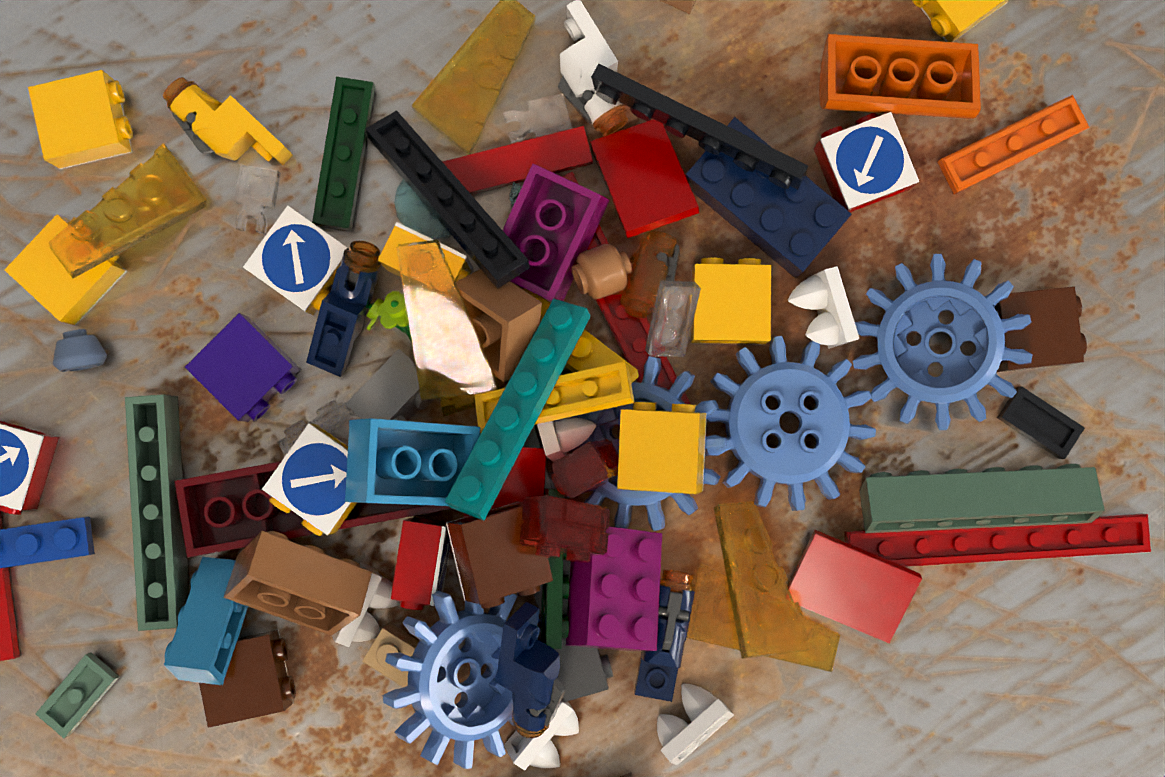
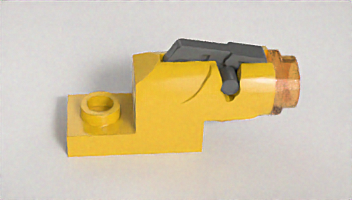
(220, 126)

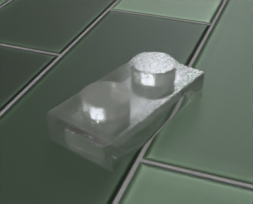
(672, 318)
(329, 418)

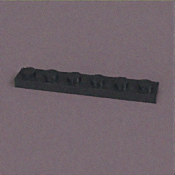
(711, 134)
(448, 199)

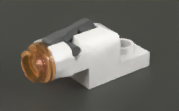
(579, 64)

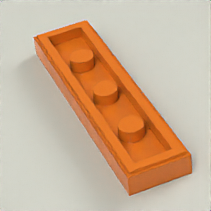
(1013, 144)

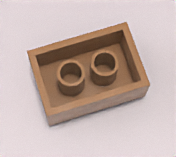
(298, 583)

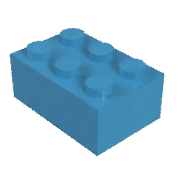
(405, 460)

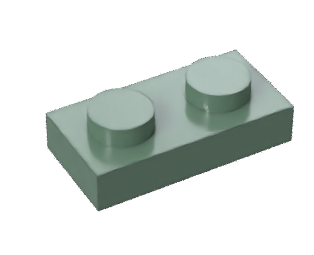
(77, 695)

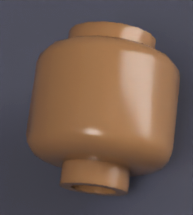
(601, 271)

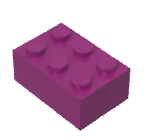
(551, 227)
(617, 594)

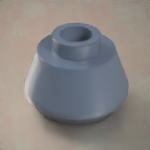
(78, 352)

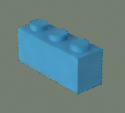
(206, 626)

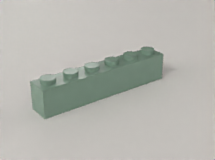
(980, 499)
(155, 512)

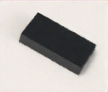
(1041, 423)

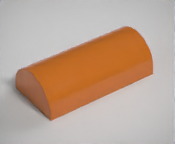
(900, 76)

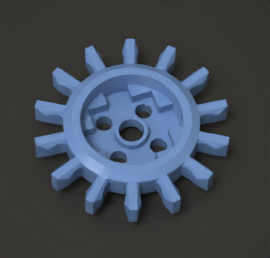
(919, 312)
(606, 419)
(751, 421)
(483, 702)

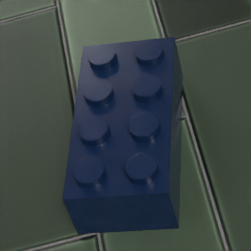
(782, 222)

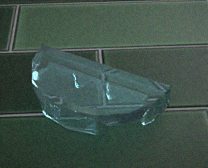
(416, 215)

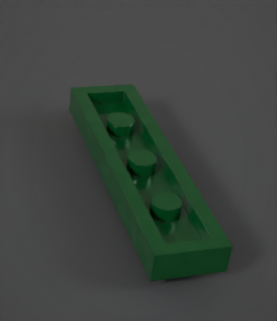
(343, 153)
(554, 623)

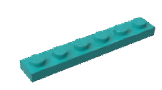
(518, 409)

